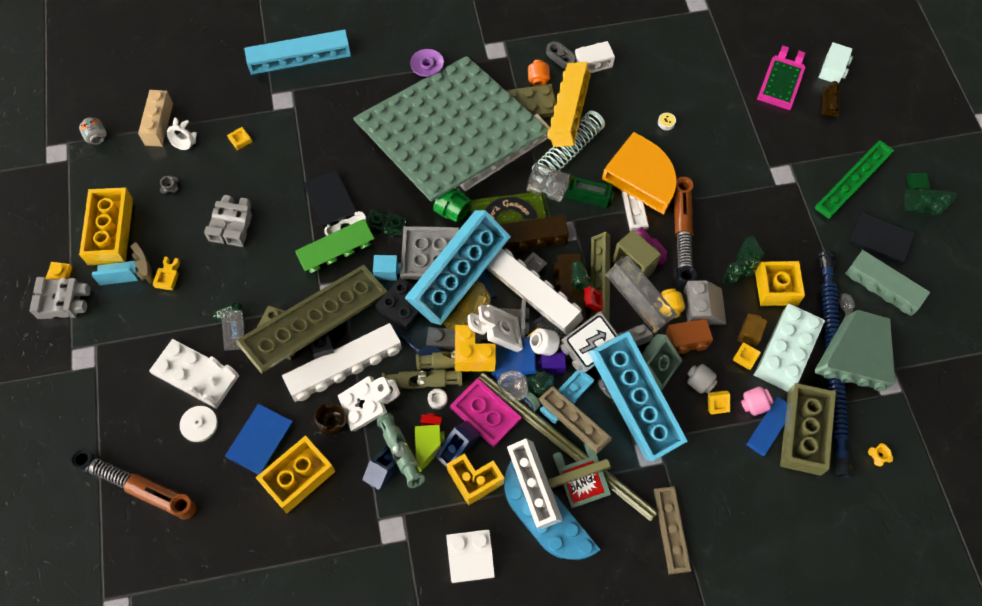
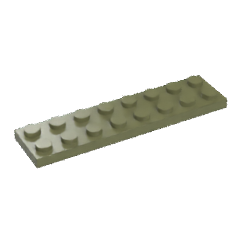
(311, 318)

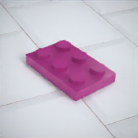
(486, 412)

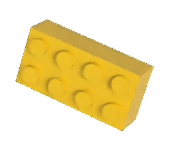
(106, 226)

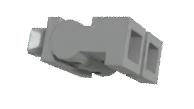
(229, 221)
(58, 298)

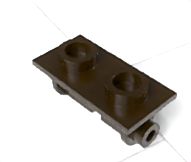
(831, 99)

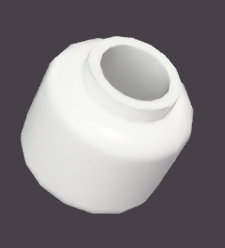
(544, 342)

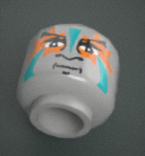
(92, 130)

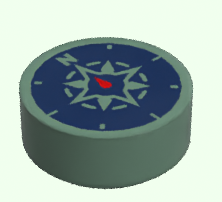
(531, 401)

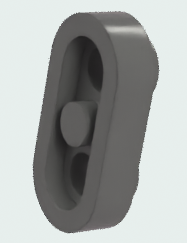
(562, 54)

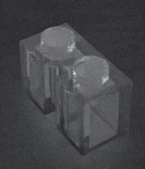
(548, 181)

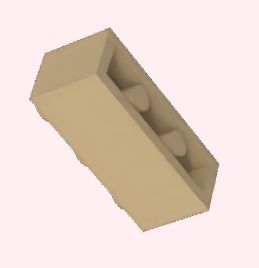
(155, 118)

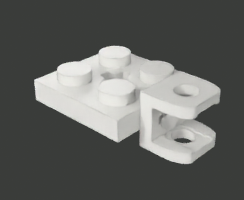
(500, 327)
(374, 393)

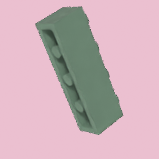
(887, 283)

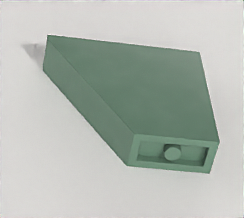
(861, 352)

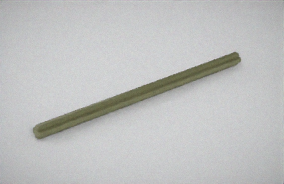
(570, 448)

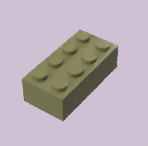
(808, 429)

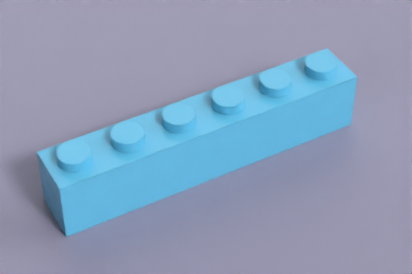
(297, 52)

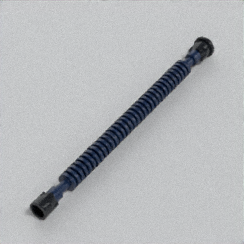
(832, 322)

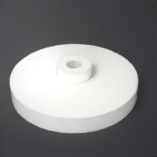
(198, 424)

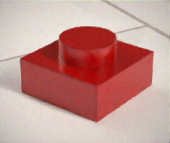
(593, 299)
(431, 419)

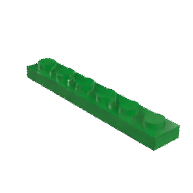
(854, 179)

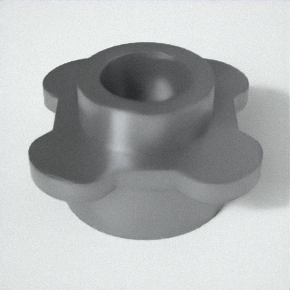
(168, 180)

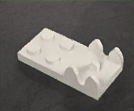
(194, 373)

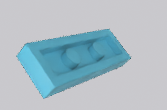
(572, 390)

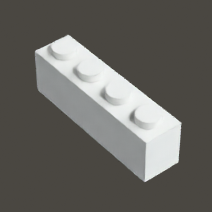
(534, 484)

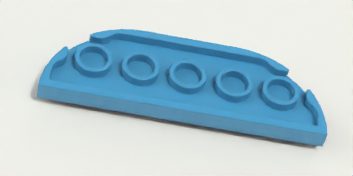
(562, 539)

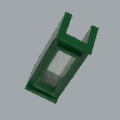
(589, 192)

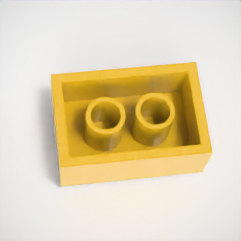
(296, 474)

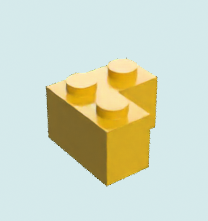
(471, 355)
(474, 483)

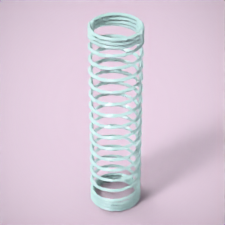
(590, 124)

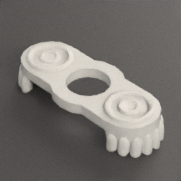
(331, 229)

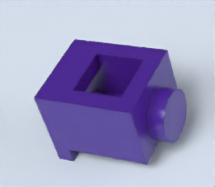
(554, 363)

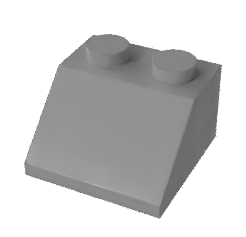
(704, 301)

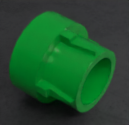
(452, 205)

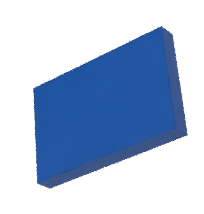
(259, 439)

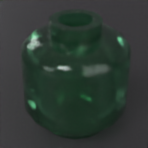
(540, 382)

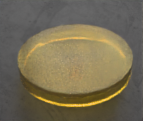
(474, 297)

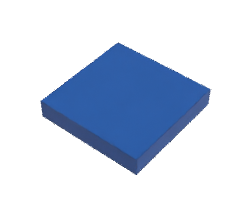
(523, 361)

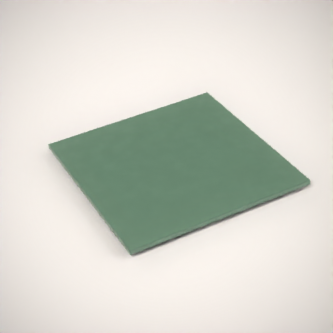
(450, 127)

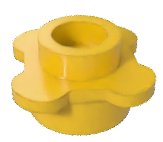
(886, 454)

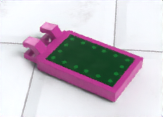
(782, 80)

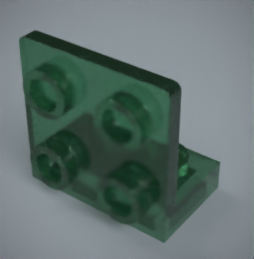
(928, 200)
(748, 260)

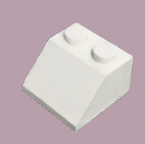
(470, 556)

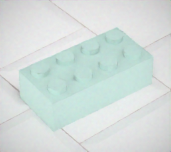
(789, 347)

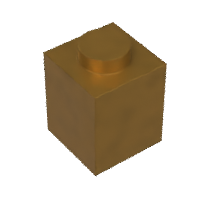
(752, 330)

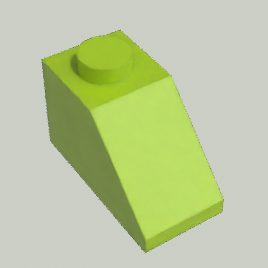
(427, 443)

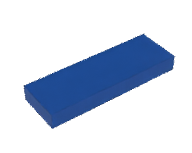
(768, 427)

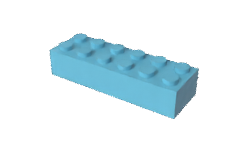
(457, 267)
(637, 396)

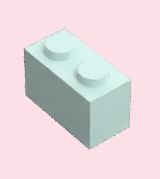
(836, 62)

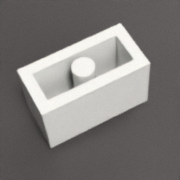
(597, 56)

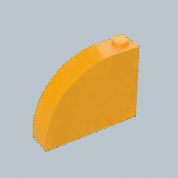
(643, 172)

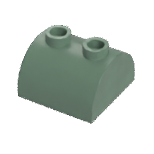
(661, 359)

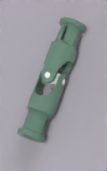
(400, 450)

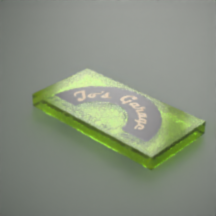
(511, 207)

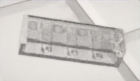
(641, 294)

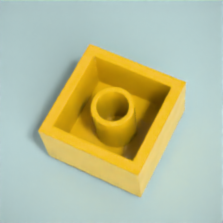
(779, 283)

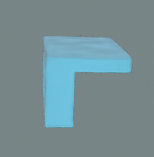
(115, 273)

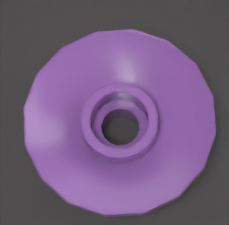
(427, 62)

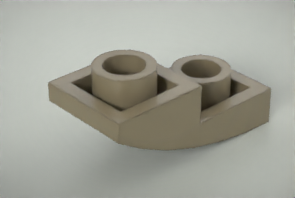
(142, 263)

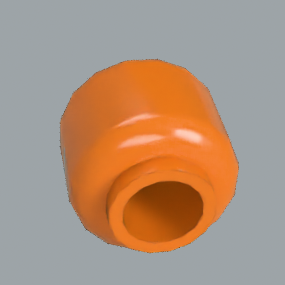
(538, 73)

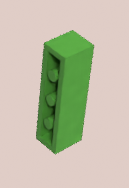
(336, 244)

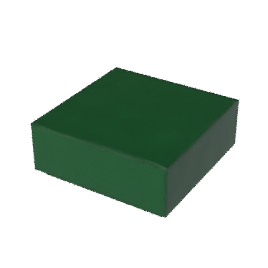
(918, 181)

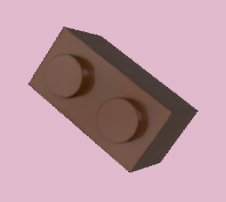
(690, 336)

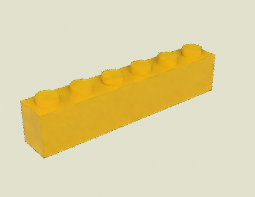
(569, 104)

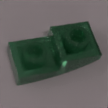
(384, 223)

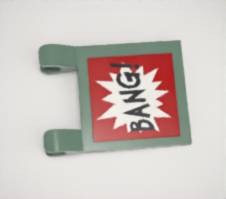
(587, 488)

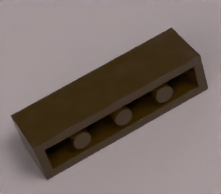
(536, 233)
(563, 283)

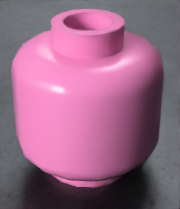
(757, 401)

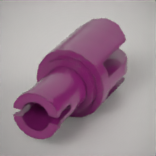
(654, 242)

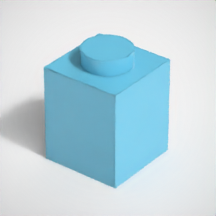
(386, 267)

